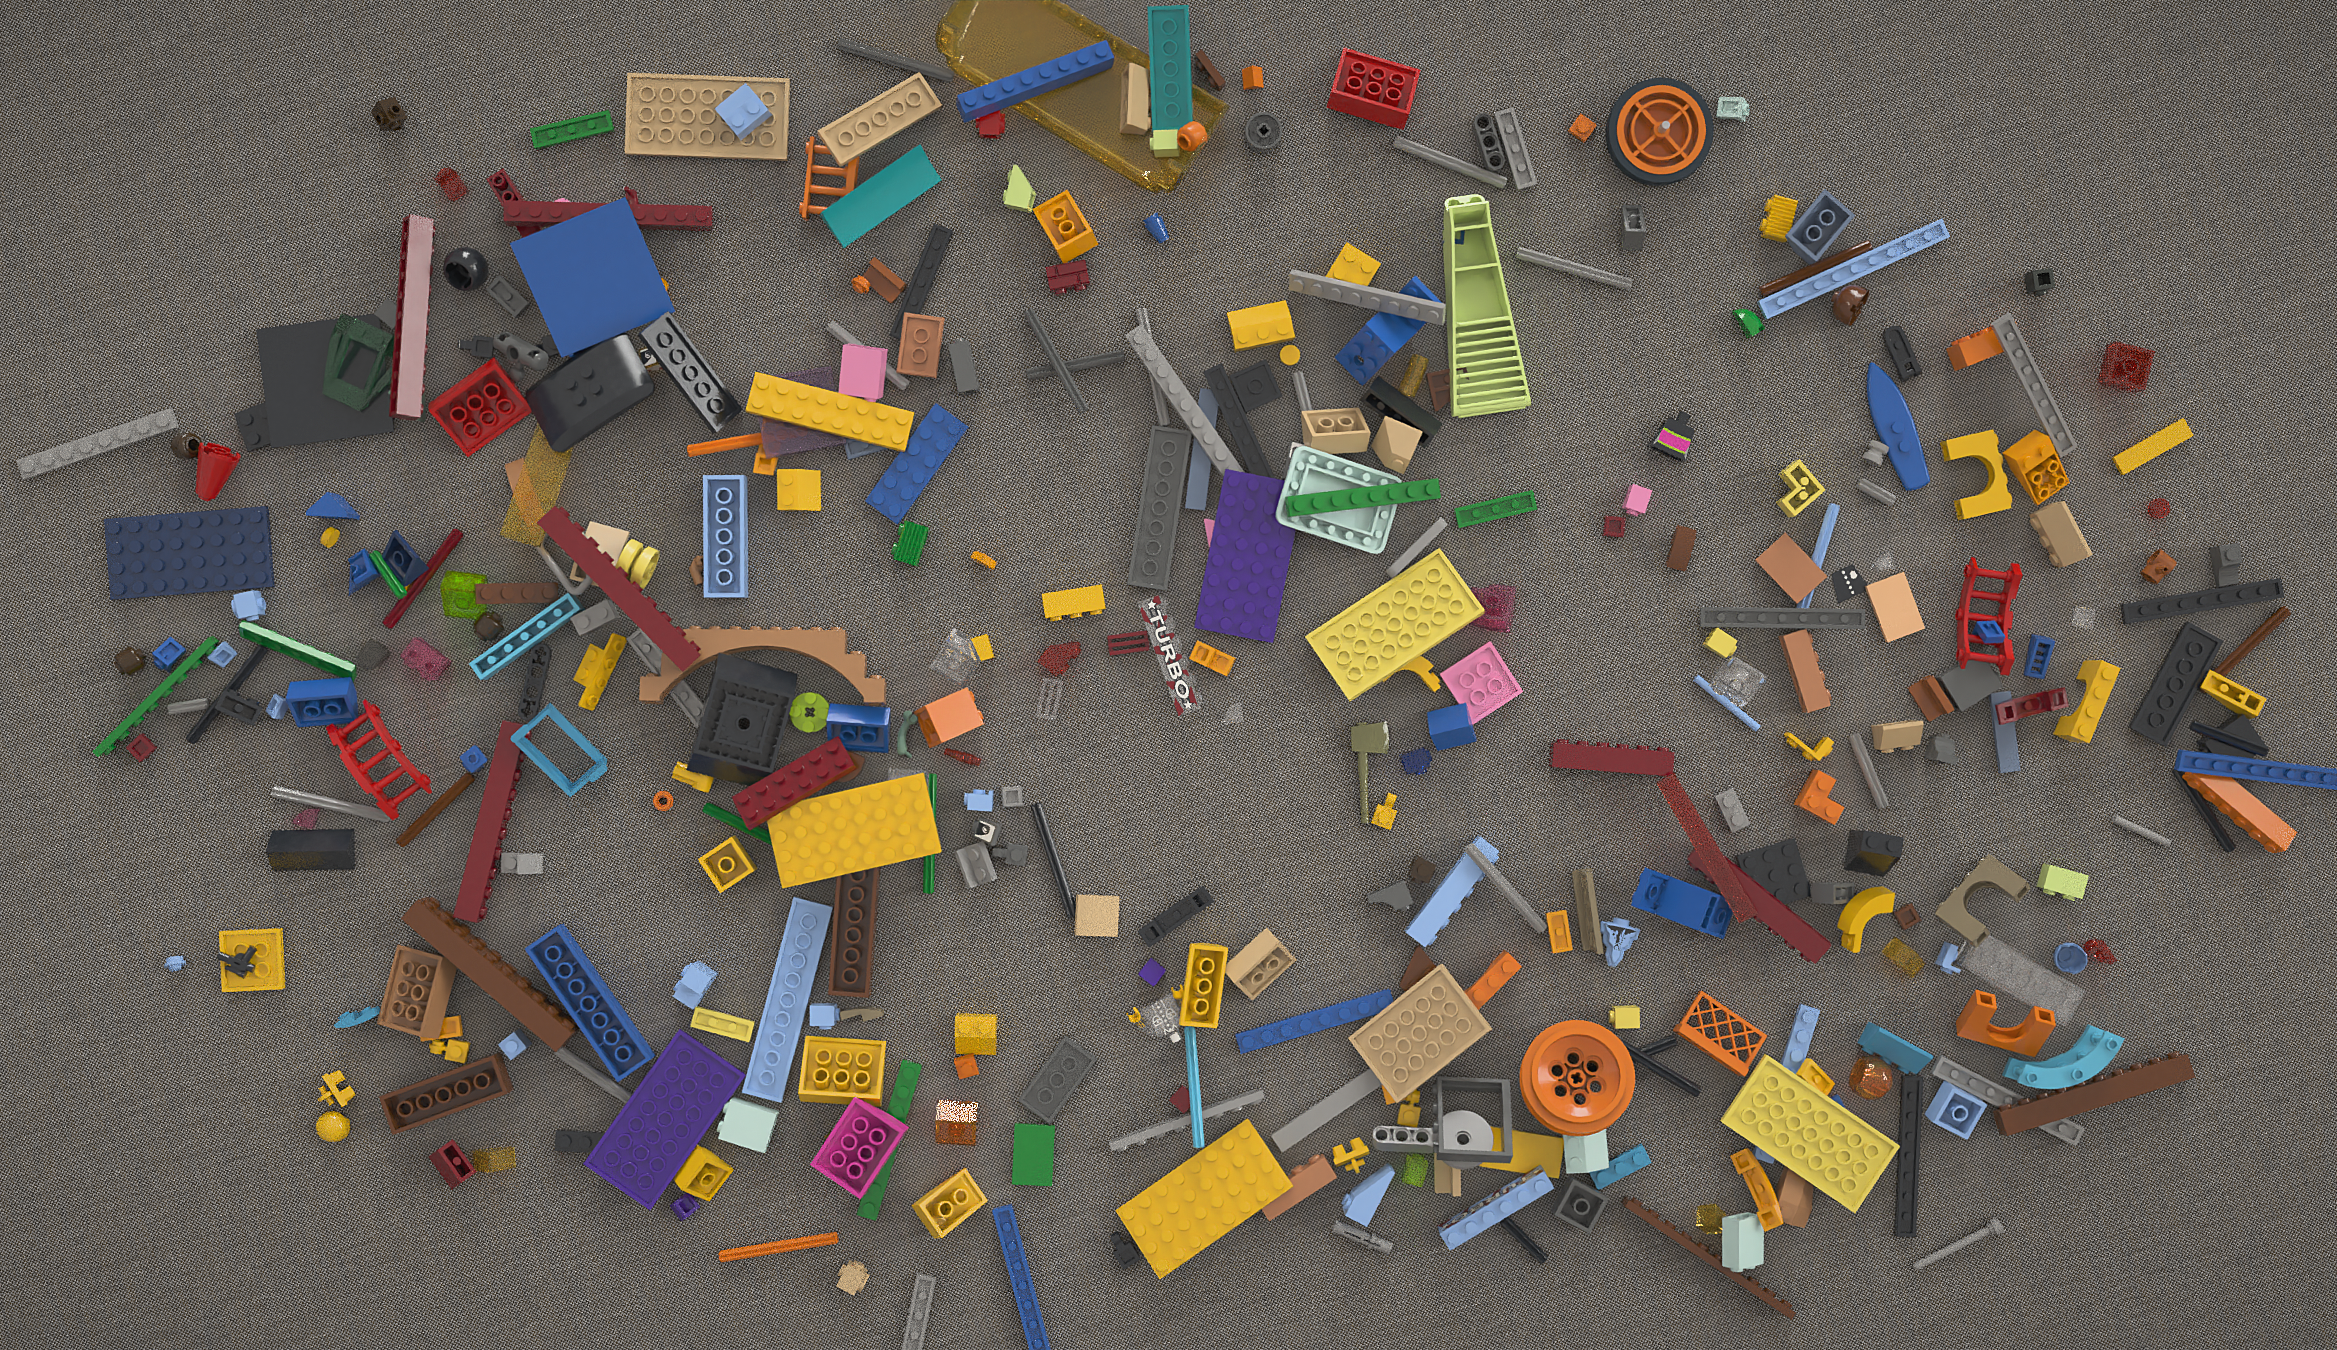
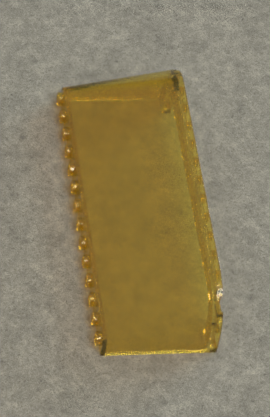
(1008, 36)

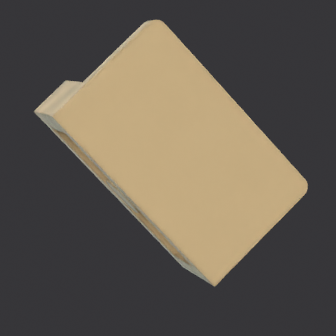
(1446, 1178)

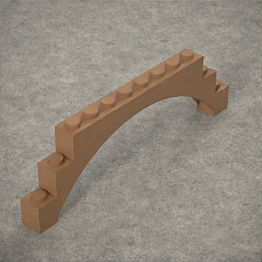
(821, 645)

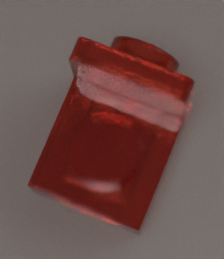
(451, 183)
(2102, 952)

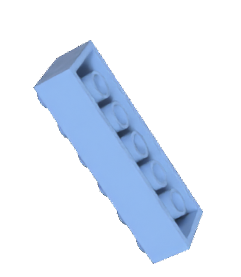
(725, 536)

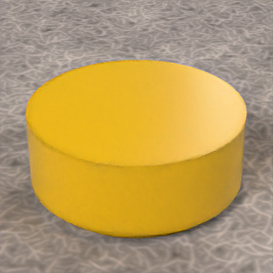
(1289, 355)
(330, 537)

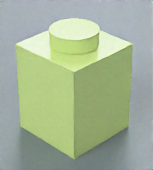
(1164, 143)

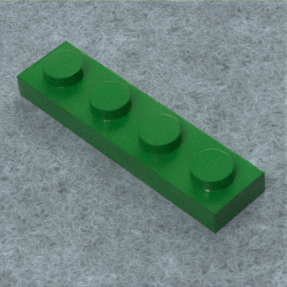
(572, 129)
(1495, 509)

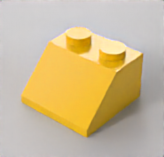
(798, 490)
(975, 1033)
(702, 1173)

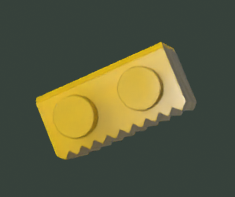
(1778, 218)

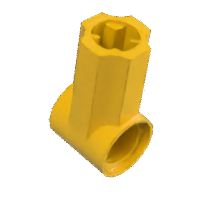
(698, 781)

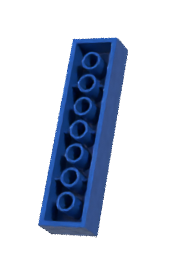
(590, 1002)

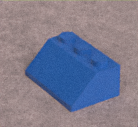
(322, 701)
(860, 727)

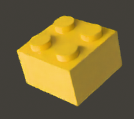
(1353, 266)
(727, 864)

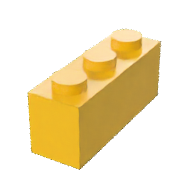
(1073, 602)

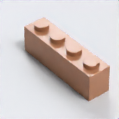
(1805, 671)
(1306, 1181)

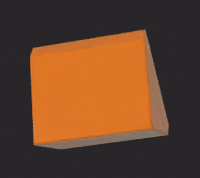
(1252, 78)

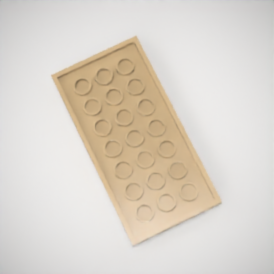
(679, 119)

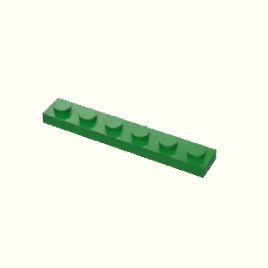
(296, 650)

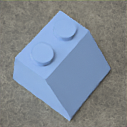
(743, 111)

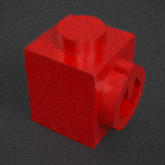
(991, 125)

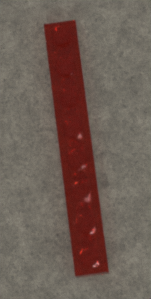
(1707, 848)

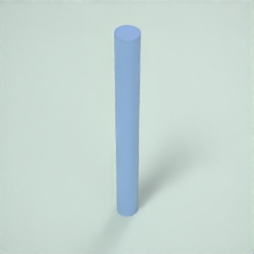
(1726, 703)

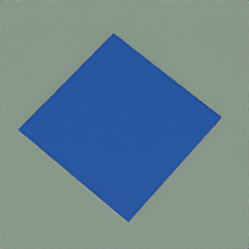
(592, 277)

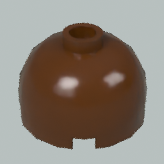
(1848, 303)

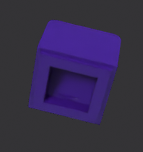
(1152, 972)
(684, 1206)

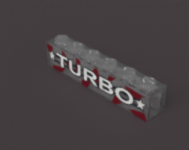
(1169, 655)

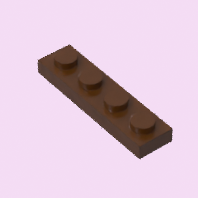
(516, 593)

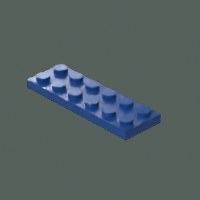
(917, 465)

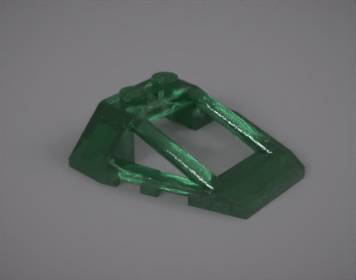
(370, 336)

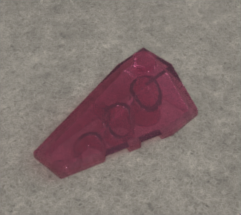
(1498, 605)

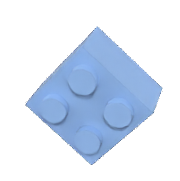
(1955, 1109)

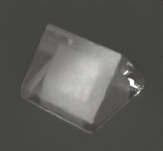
(1883, 562)

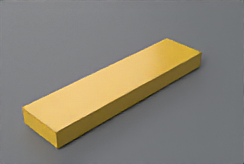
(2152, 446)

